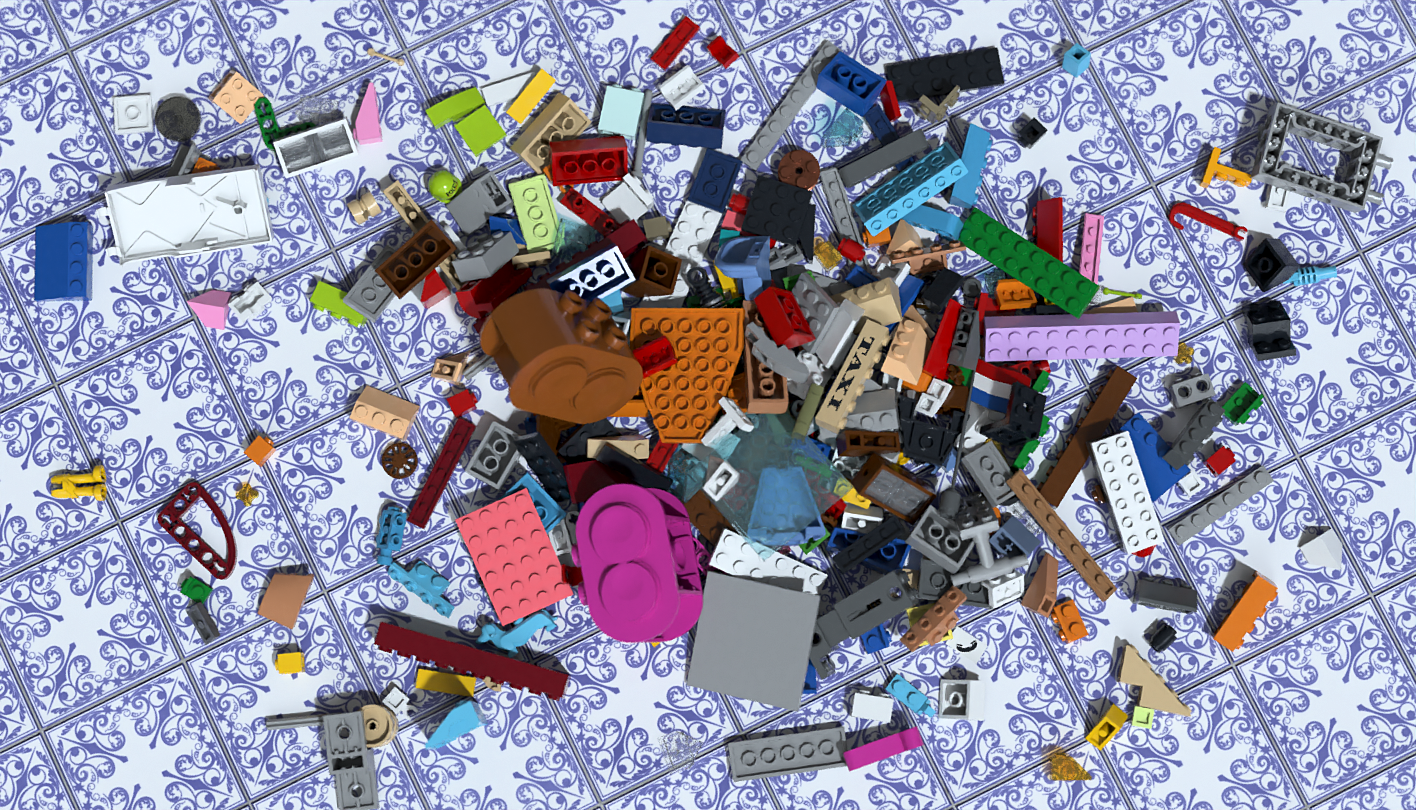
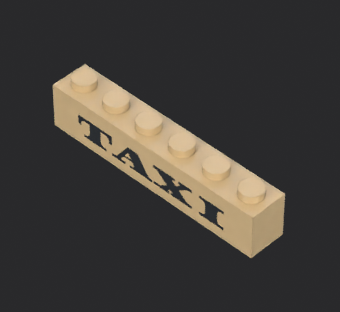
(853, 376)

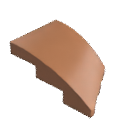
(285, 598)

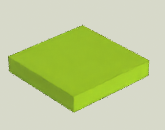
(480, 130)

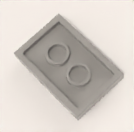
(990, 473)

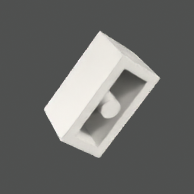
(861, 519)
(872, 707)

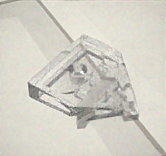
(679, 751)

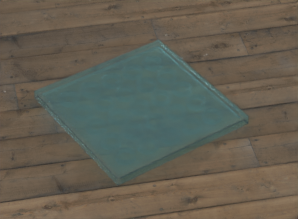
(779, 483)

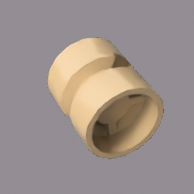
(364, 208)

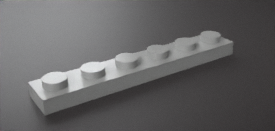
(1220, 505)

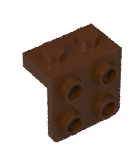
(550, 430)

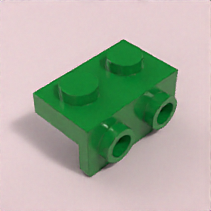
(1241, 404)

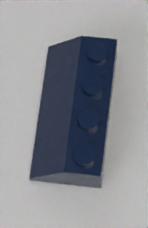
(686, 126)

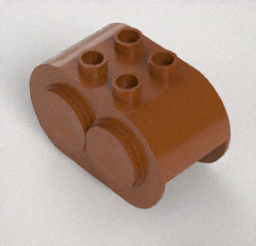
(561, 355)

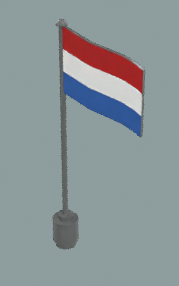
(990, 389)

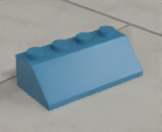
(974, 159)

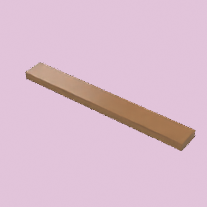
(1061, 535)

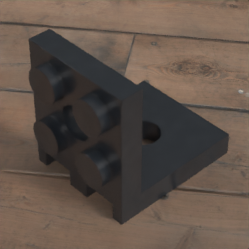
(1018, 424)

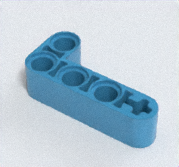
(936, 221)

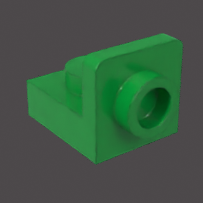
(195, 590)

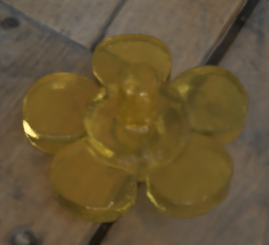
(1183, 354)

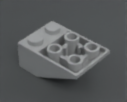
(479, 202)

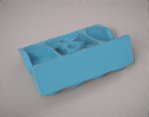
(457, 723)

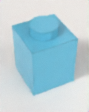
(1076, 60)

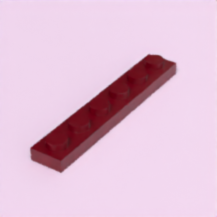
(441, 473)

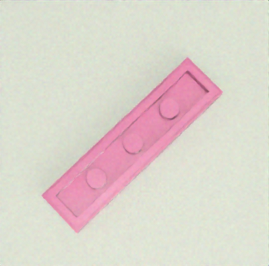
(1091, 246)

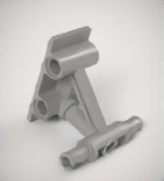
(976, 521)

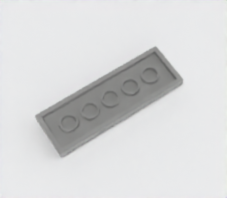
(788, 754)

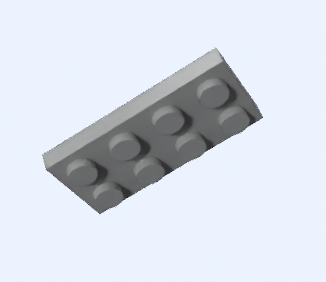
(370, 293)

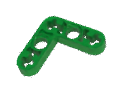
(280, 133)

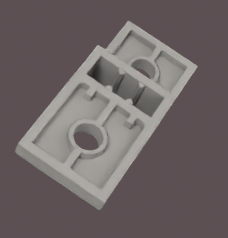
(351, 761)

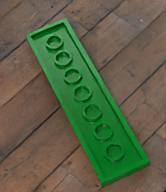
(1027, 263)

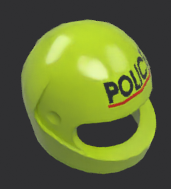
(444, 185)

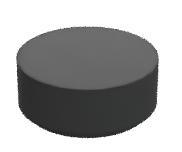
(971, 287)

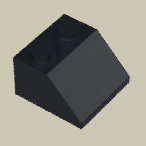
(1270, 264)
(941, 289)

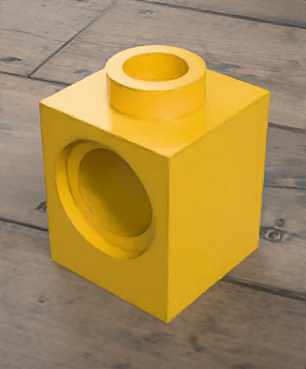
(290, 663)

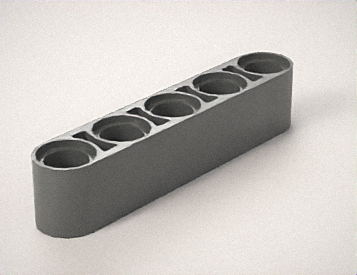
(884, 158)

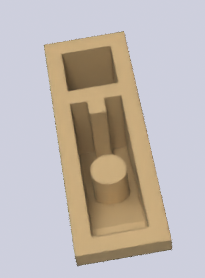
(634, 445)

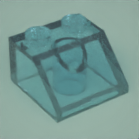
(843, 131)
(677, 470)

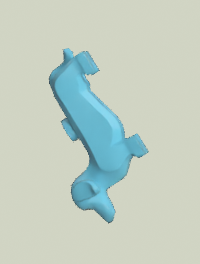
(519, 634)

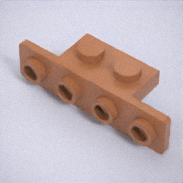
(927, 259)
(935, 621)

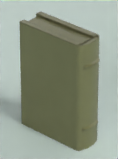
(807, 412)

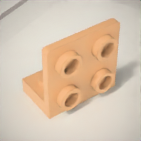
(235, 96)

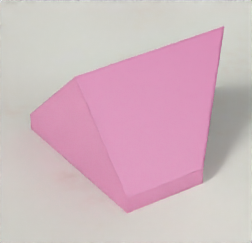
(212, 308)

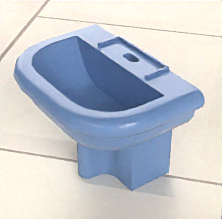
(748, 262)

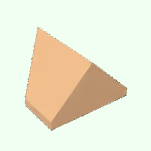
(904, 238)
(450, 368)

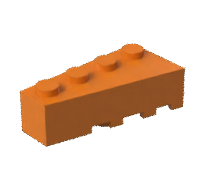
(1245, 612)

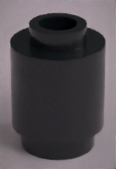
(1162, 638)

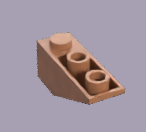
(1043, 589)

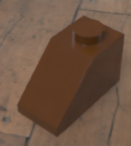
(955, 400)

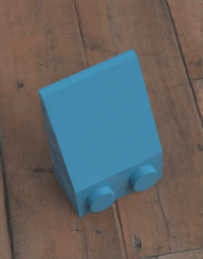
(546, 507)

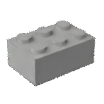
(485, 256)
(494, 457)
(940, 540)

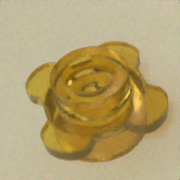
(241, 495)

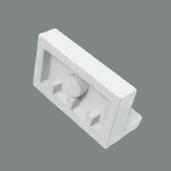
(1005, 588)

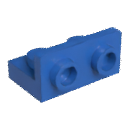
(876, 639)

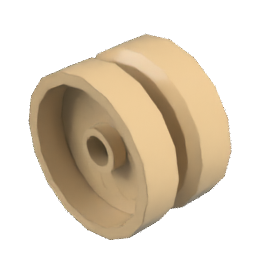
(385, 721)

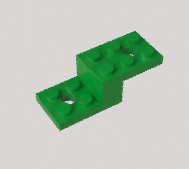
(1022, 458)

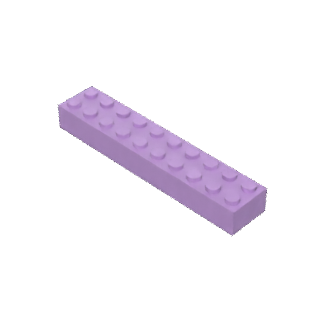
(1082, 338)

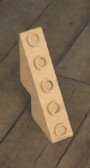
(1152, 691)

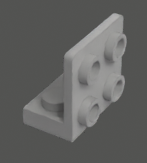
(184, 161)

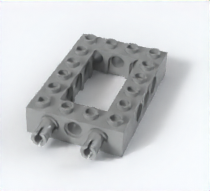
(1361, 144)

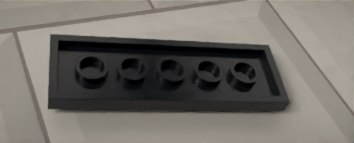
(942, 74)

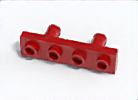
(589, 212)

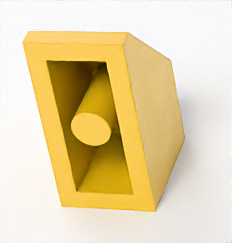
(1107, 727)

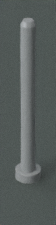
(642, 136)

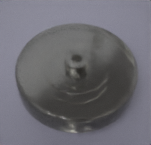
(178, 119)

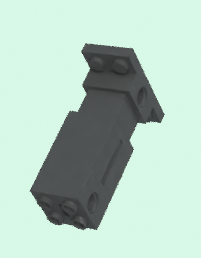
(859, 615)

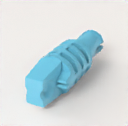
(1311, 275)

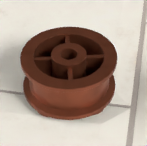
(802, 161)

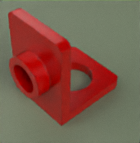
(574, 575)

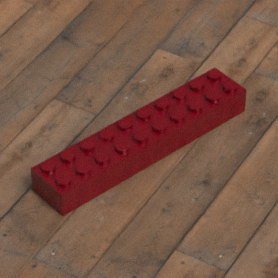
(627, 239)
(473, 660)

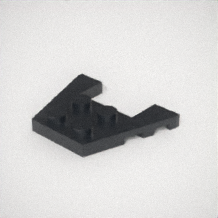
(923, 440)

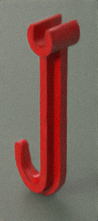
(1205, 218)

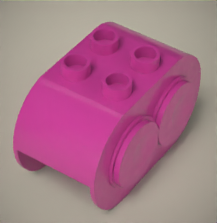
(638, 564)

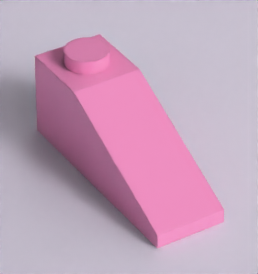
(368, 120)

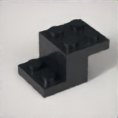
(1269, 330)

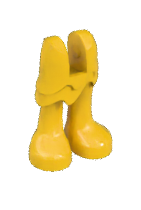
(71, 490)

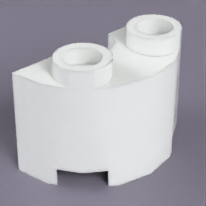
(896, 272)
(250, 303)

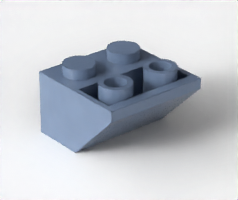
(1013, 539)

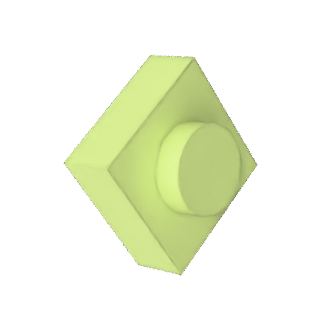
(1142, 717)

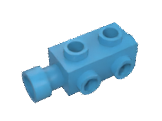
(392, 534)

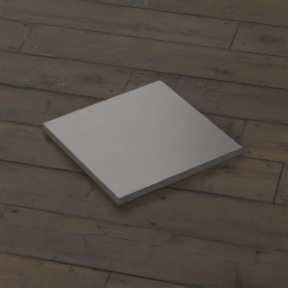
(753, 640)

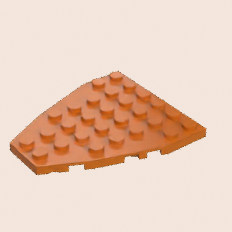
(707, 351)

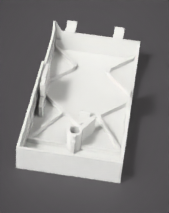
(188, 214)

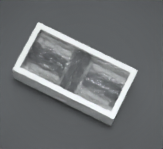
(316, 147)

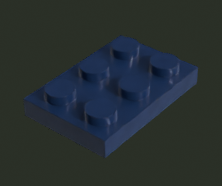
(715, 181)

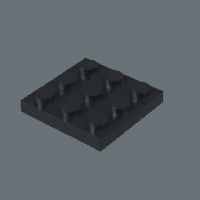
(777, 210)

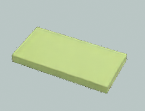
(535, 213)

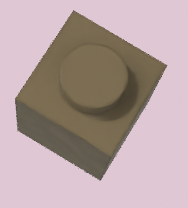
(657, 228)

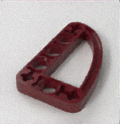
(184, 541)

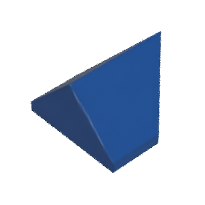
(507, 224)

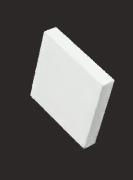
(133, 114)

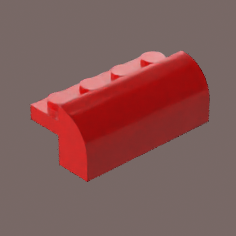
(485, 294)

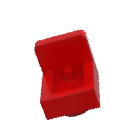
(722, 52)

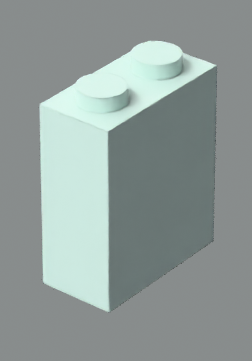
(621, 112)

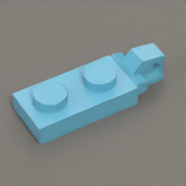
(910, 696)

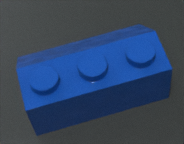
(850, 83)

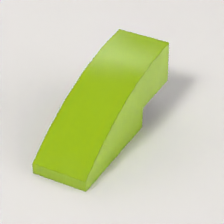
(455, 107)

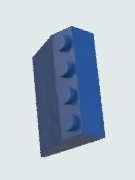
(64, 262)
(1149, 451)

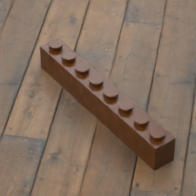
(1092, 426)

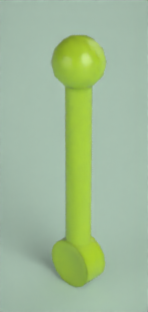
(1106, 291)

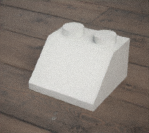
(962, 699)

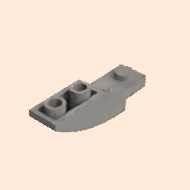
(777, 359)

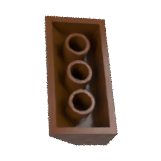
(416, 258)

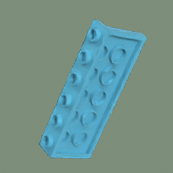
(910, 188)

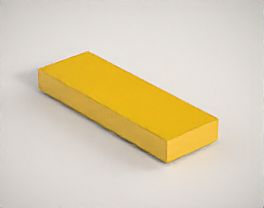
(531, 96)
(446, 683)

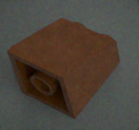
(653, 273)

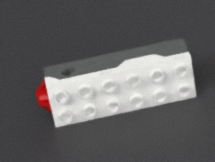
(1125, 493)

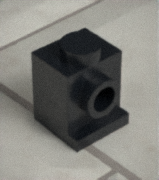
(1036, 129)

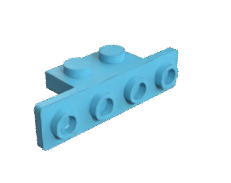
(425, 584)

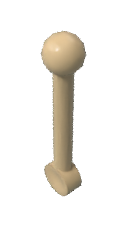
(371, 52)

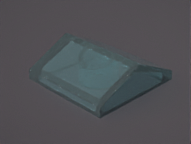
(571, 239)

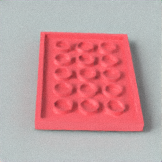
(514, 556)

